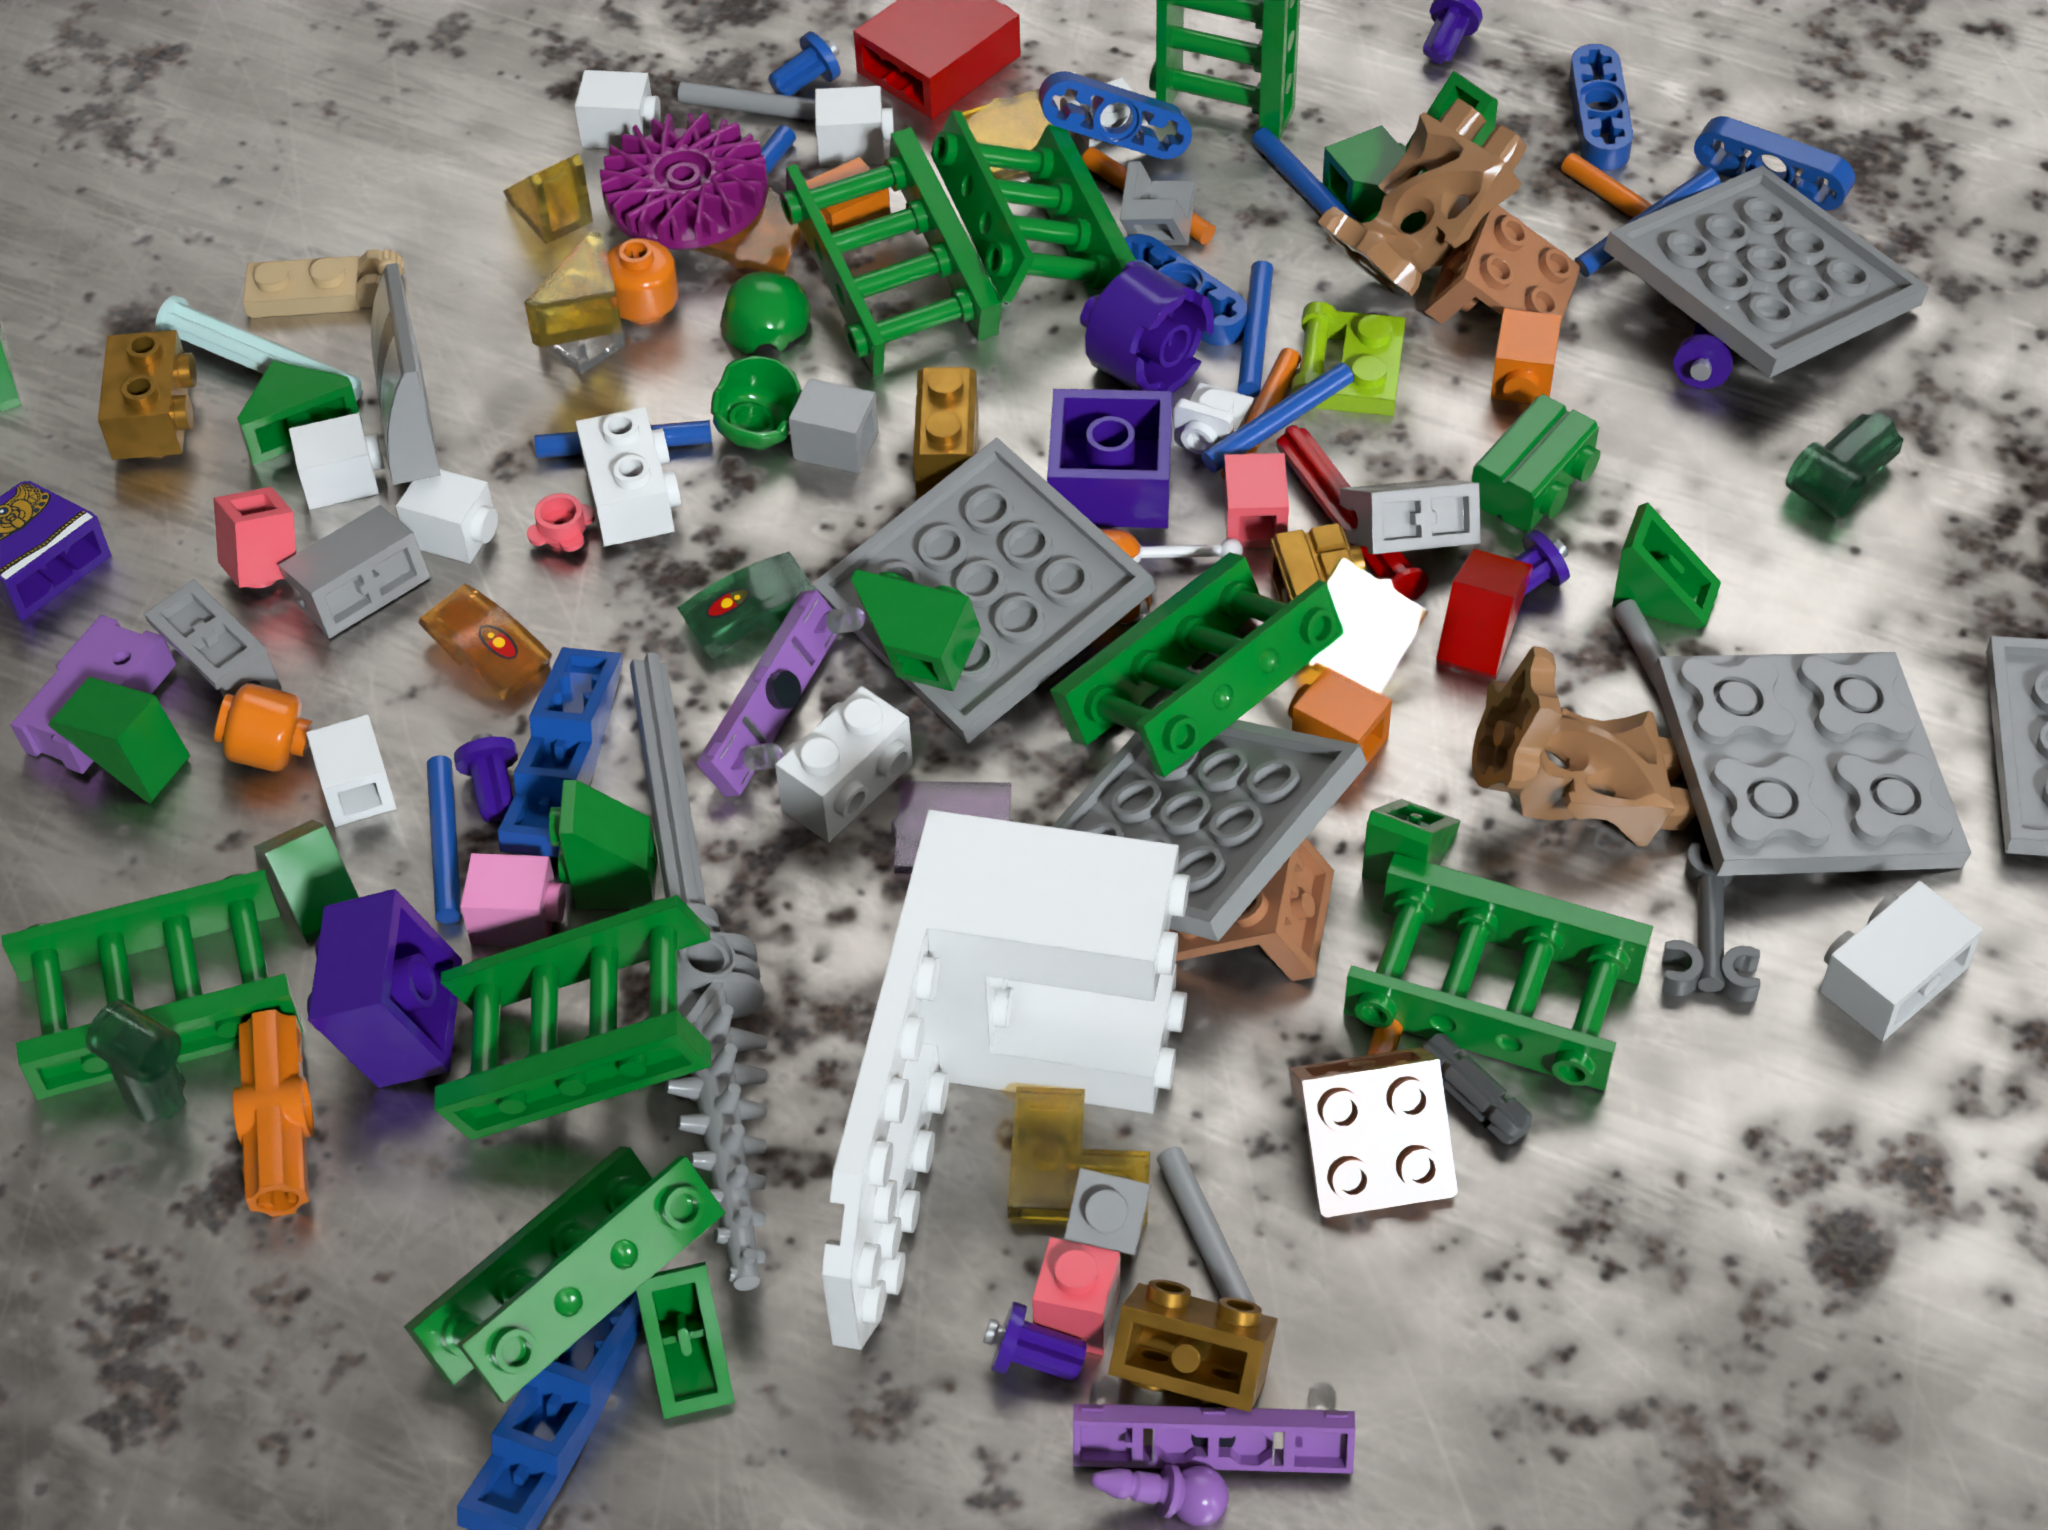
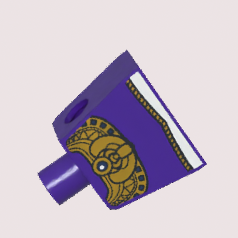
(44, 547)

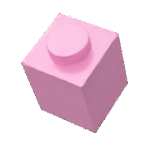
(511, 899)

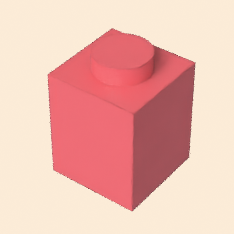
(1255, 498)
(254, 536)
(1078, 1292)

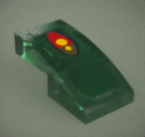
(744, 601)

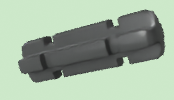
(1479, 1091)

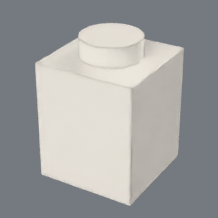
(611, 105)
(851, 125)
(336, 460)
(449, 515)
(351, 770)

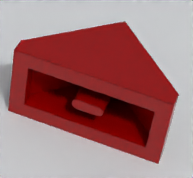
(1482, 612)

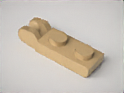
(315, 284)

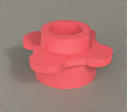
(560, 522)

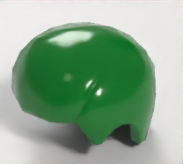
(764, 310)
(755, 402)

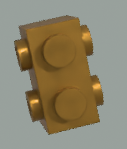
(146, 394)
(1193, 1345)

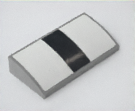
(401, 384)

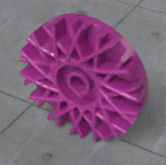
(684, 183)

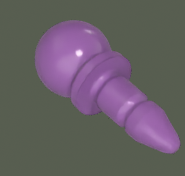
(1194, 1495)

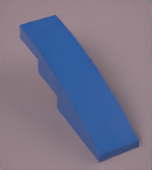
(563, 744)
(549, 1427)

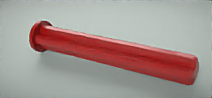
(1324, 482)

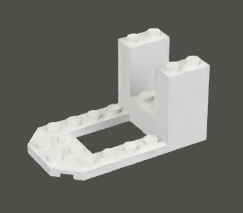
(1009, 968)

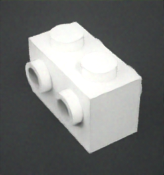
(627, 477)
(844, 763)

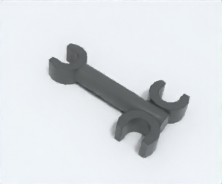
(1706, 963)

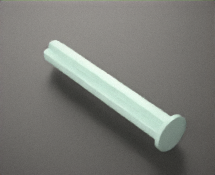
(235, 342)

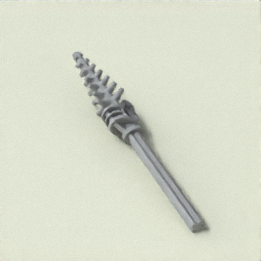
(713, 987)

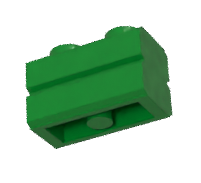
(1536, 463)

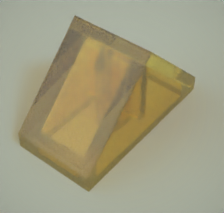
(553, 199)
(576, 298)

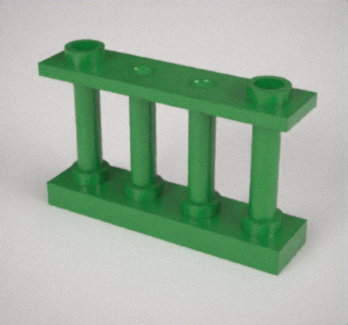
(1273, 56)
(1059, 185)
(926, 212)
(1175, 636)
(1511, 918)
(205, 1022)
(603, 1062)
(564, 1271)

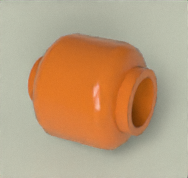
(643, 279)
(262, 727)

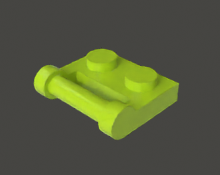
(1370, 351)

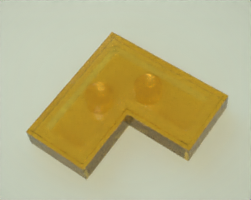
(1050, 1154)

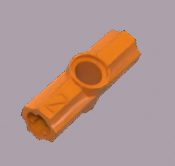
(273, 1113)

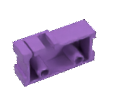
(101, 653)

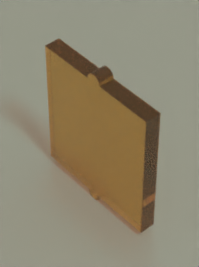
(764, 243)

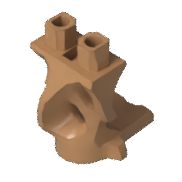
(1453, 193)
(1612, 766)

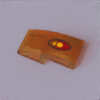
(486, 637)

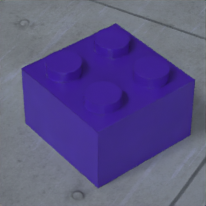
(1113, 455)
(382, 989)

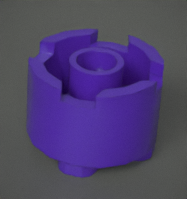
(1146, 329)

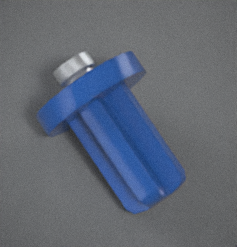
(815, 60)

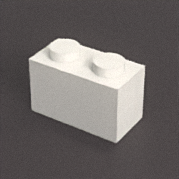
(1899, 959)

